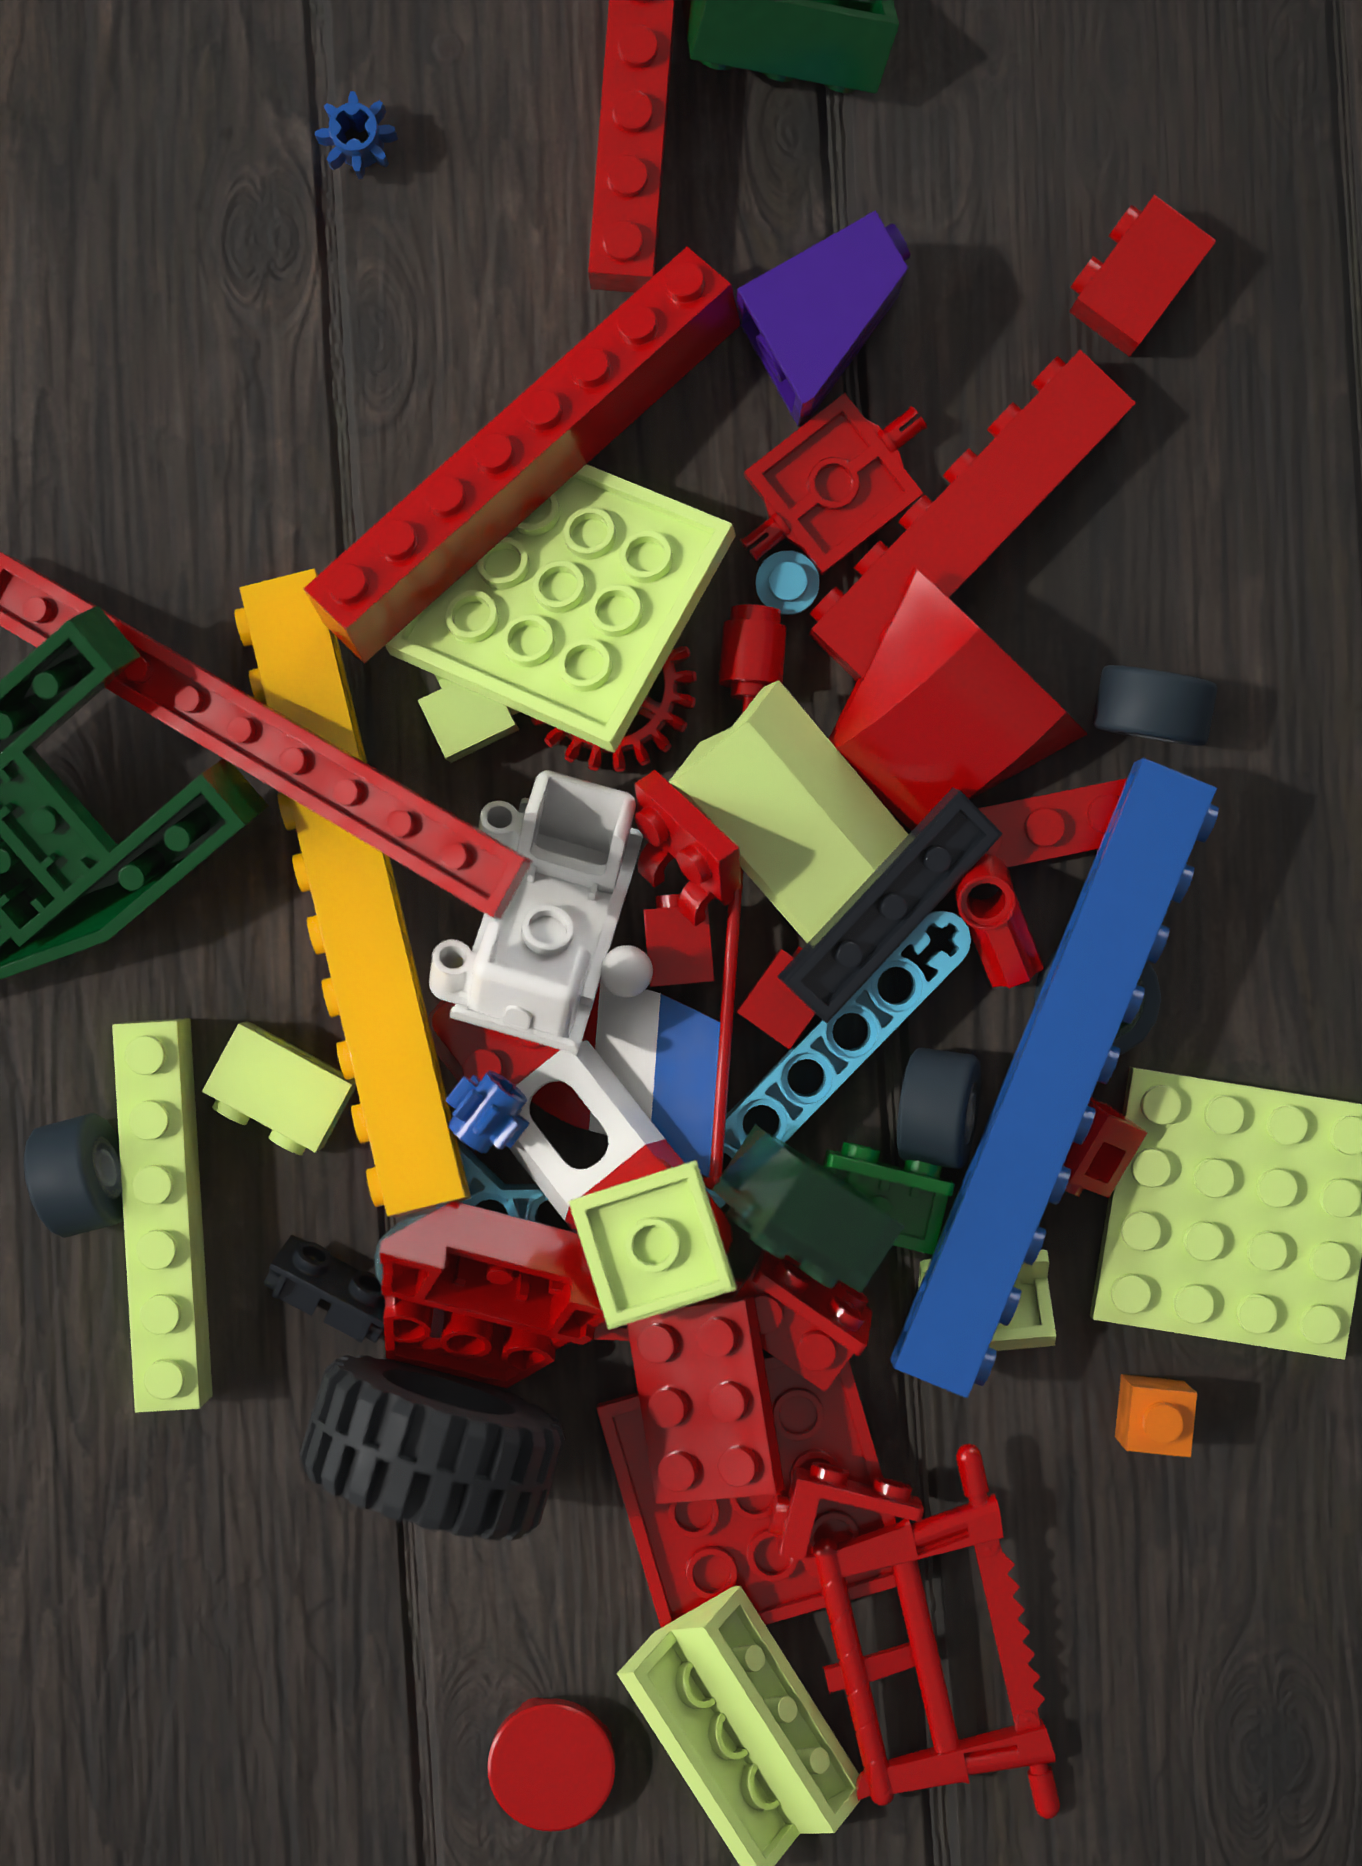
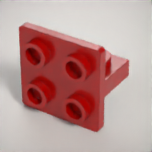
(806, 1321)

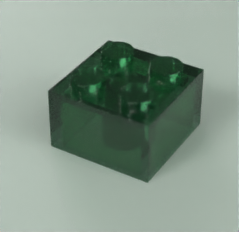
(805, 1212)

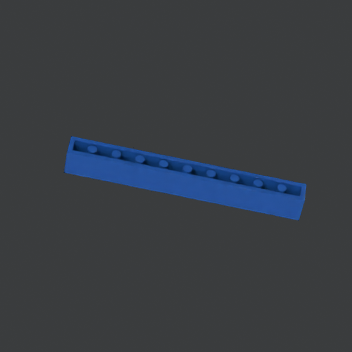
(1053, 1078)

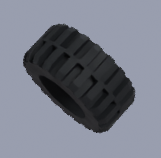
(431, 1448)

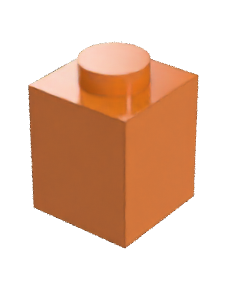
(1155, 1415)

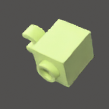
(465, 719)

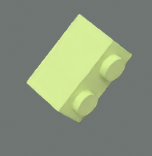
(278, 1088)

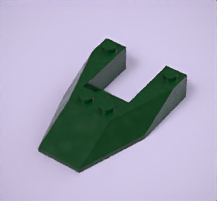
(59, 869)

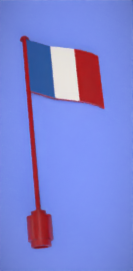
(656, 1046)

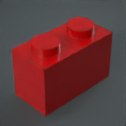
(1141, 274)

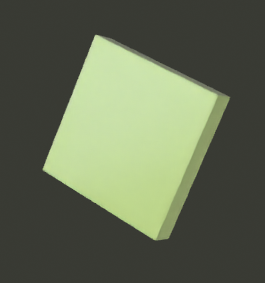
(652, 1244)

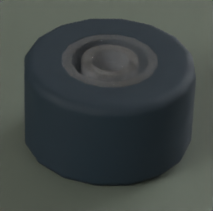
(1155, 705)
(939, 1107)
(75, 1175)

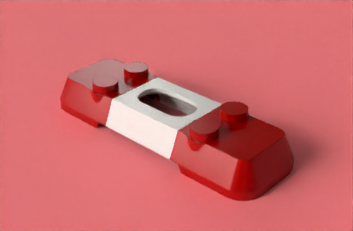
(634, 1141)

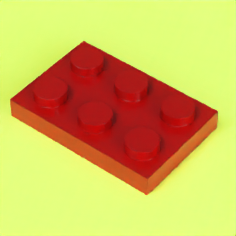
(706, 1402)

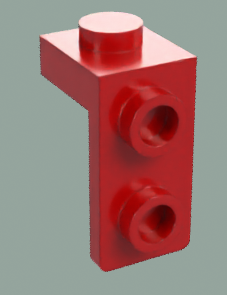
(795, 1515)

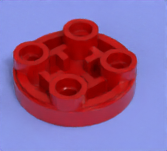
(551, 1764)

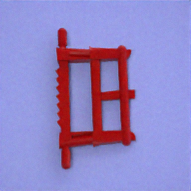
(901, 1547)

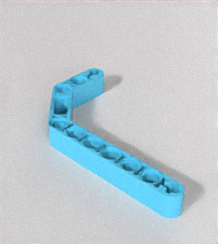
(773, 1088)

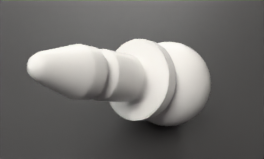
(626, 971)

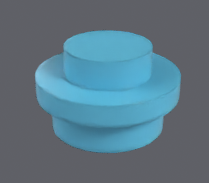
(787, 582)

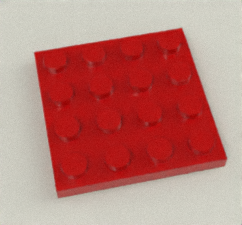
(717, 1544)

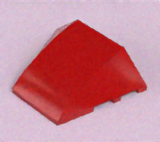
(943, 710)
(485, 1294)

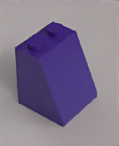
(822, 308)

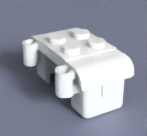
(544, 957)

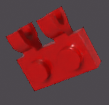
(684, 833)

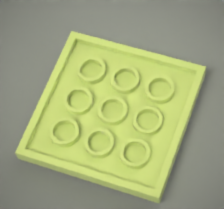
(574, 606)
(1235, 1216)

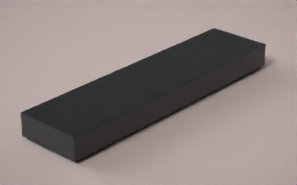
(890, 905)

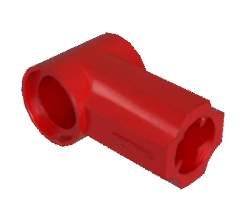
(998, 925)

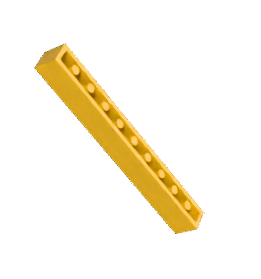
(356, 919)

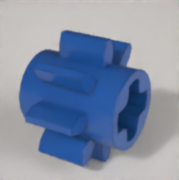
(358, 118)
(487, 1112)

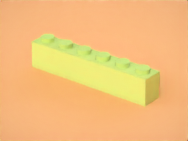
(162, 1214)

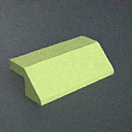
(791, 807)
(742, 1729)

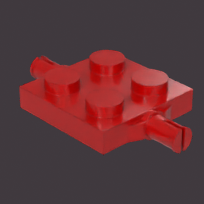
(833, 483)

